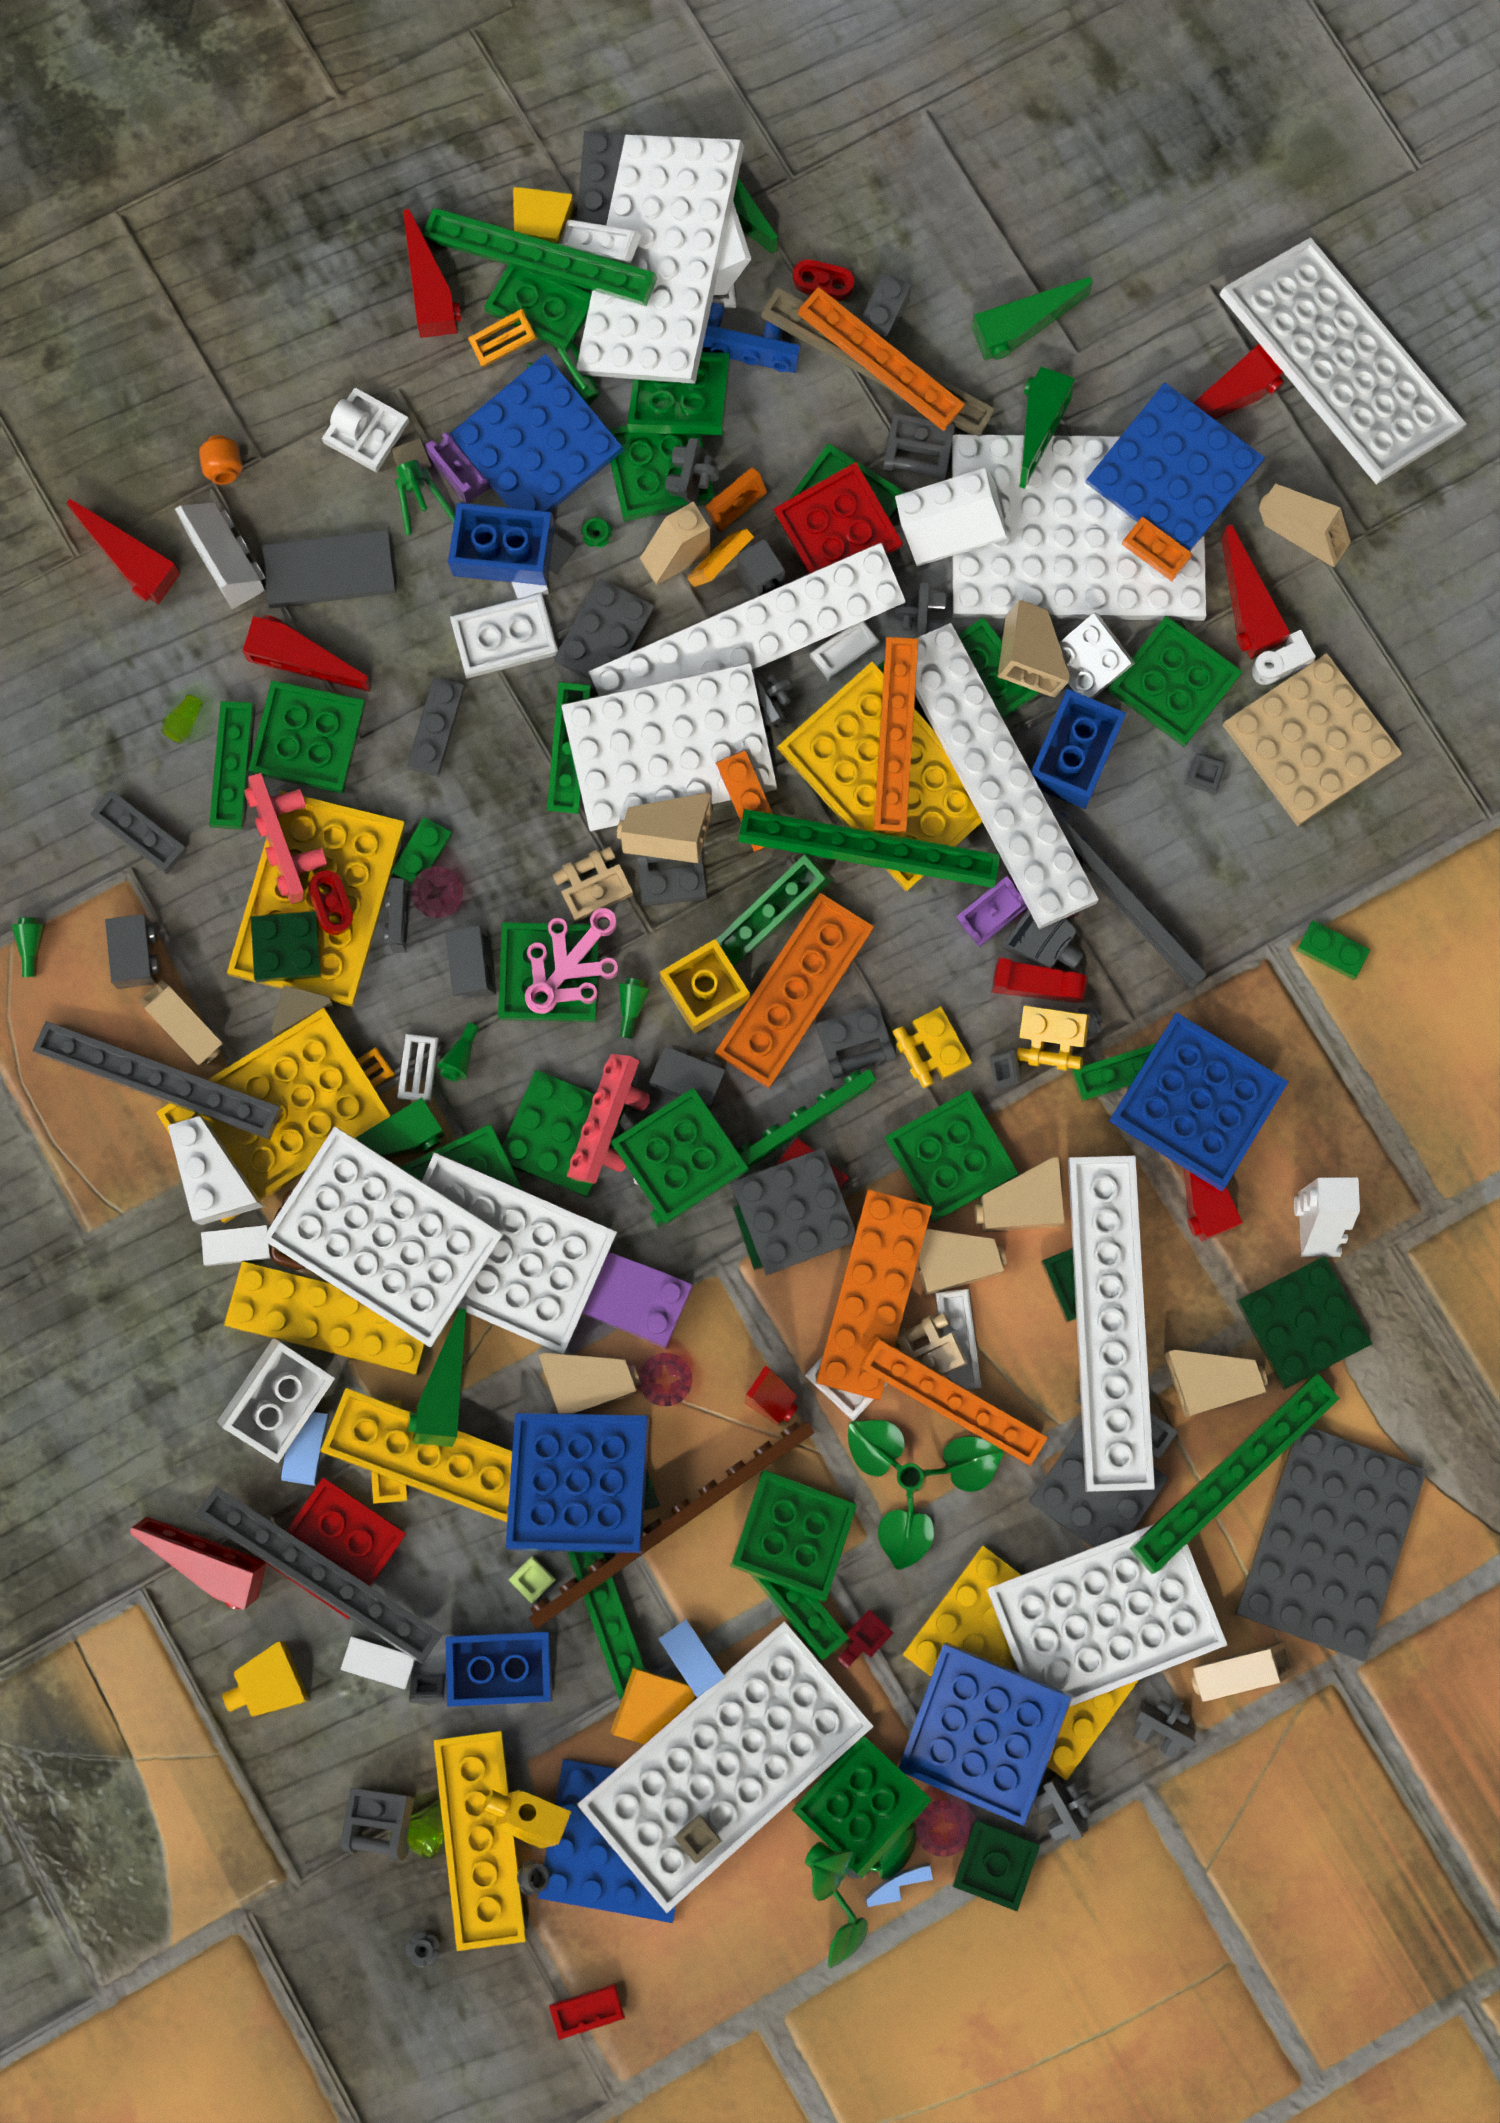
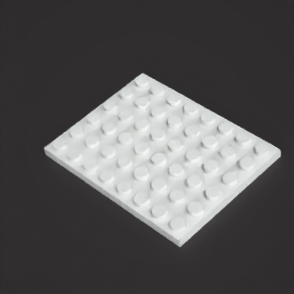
(1062, 542)

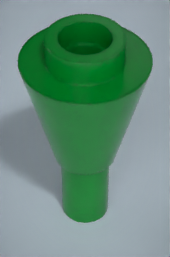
(27, 937)
(631, 1002)
(456, 1061)

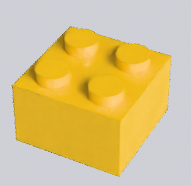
(704, 986)

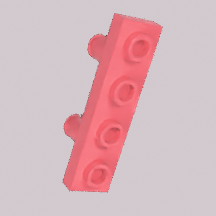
(278, 853)
(607, 1105)

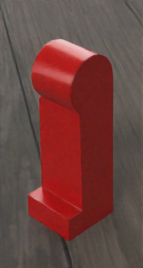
(1038, 982)

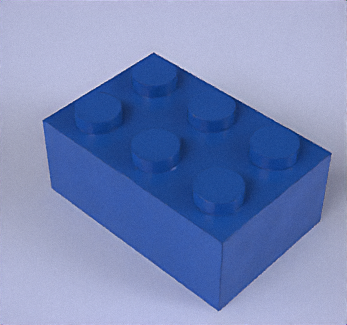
(501, 544)
(1076, 748)
(499, 1669)

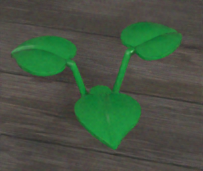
(876, 1446)
(831, 1868)

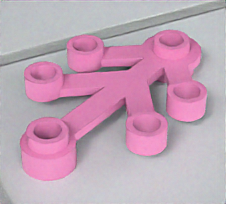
(568, 966)

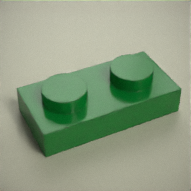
(422, 850)
(1333, 950)

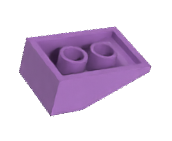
(638, 1300)

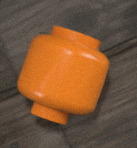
(220, 459)

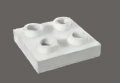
(364, 429)
(1093, 657)

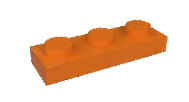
(743, 785)

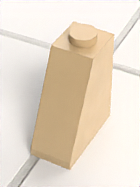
(1306, 522)
(677, 544)
(1032, 651)
(667, 828)
(181, 1023)
(1024, 1202)
(957, 1260)
(1213, 1380)
(586, 1381)
(1243, 1672)

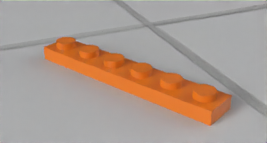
(881, 359)
(896, 735)
(953, 1401)

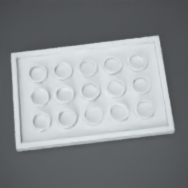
(665, 741)
(383, 1236)
(541, 1265)
(1105, 1618)

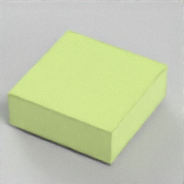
(532, 1579)

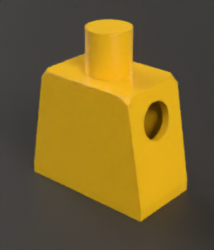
(541, 213)
(267, 1683)
(540, 1820)

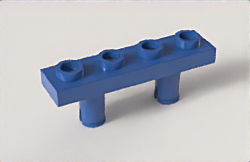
(748, 348)

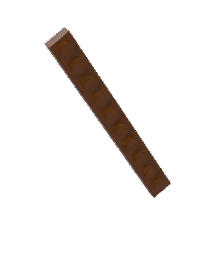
(683, 1513)

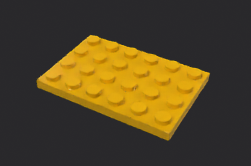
(839, 760)
(363, 854)
(316, 1086)
(970, 1622)

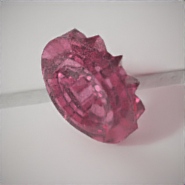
(450, 896)
(653, 1369)
(956, 1837)

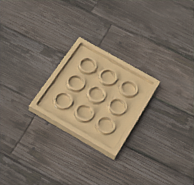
(1312, 739)

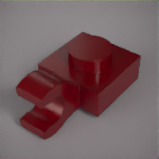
(866, 1636)

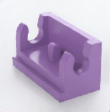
(457, 468)
(992, 911)

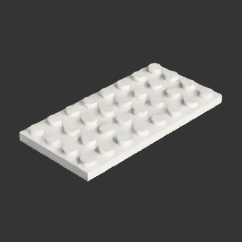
(681, 204)
(1343, 360)
(728, 1757)

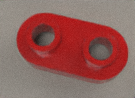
(823, 276)
(330, 904)

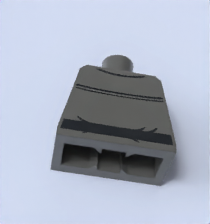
(1044, 944)

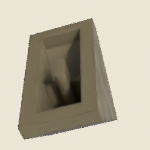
(296, 1006)

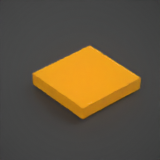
(719, 557)
(649, 1705)

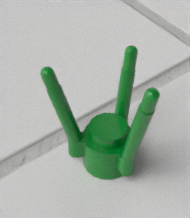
(581, 383)
(412, 478)

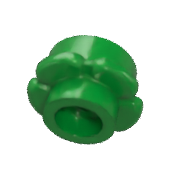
(599, 525)

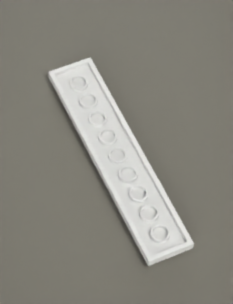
(764, 625)
(998, 780)
(1110, 1324)

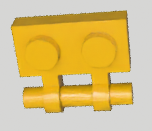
(1057, 1027)
(940, 1043)

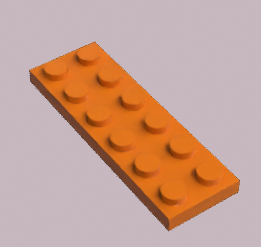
(794, 991)
(873, 1290)

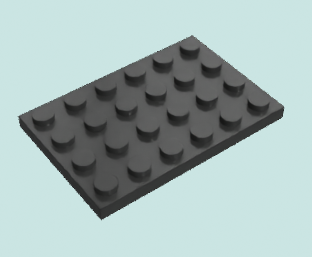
(1331, 1543)

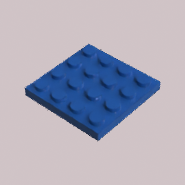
(537, 440)
(1175, 468)
(1198, 1101)
(578, 1483)
(985, 1733)
(584, 1865)

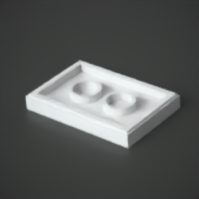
(504, 635)

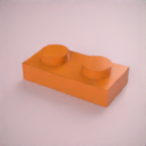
(736, 499)
(1157, 549)

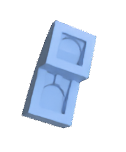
(304, 1453)
(691, 1658)
(889, 1891)

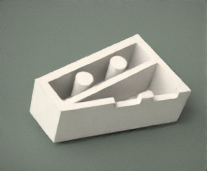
(209, 1174)
(1324, 1214)

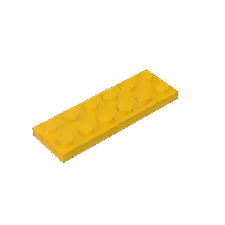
(318, 1318)
(378, 1440)
(478, 1854)

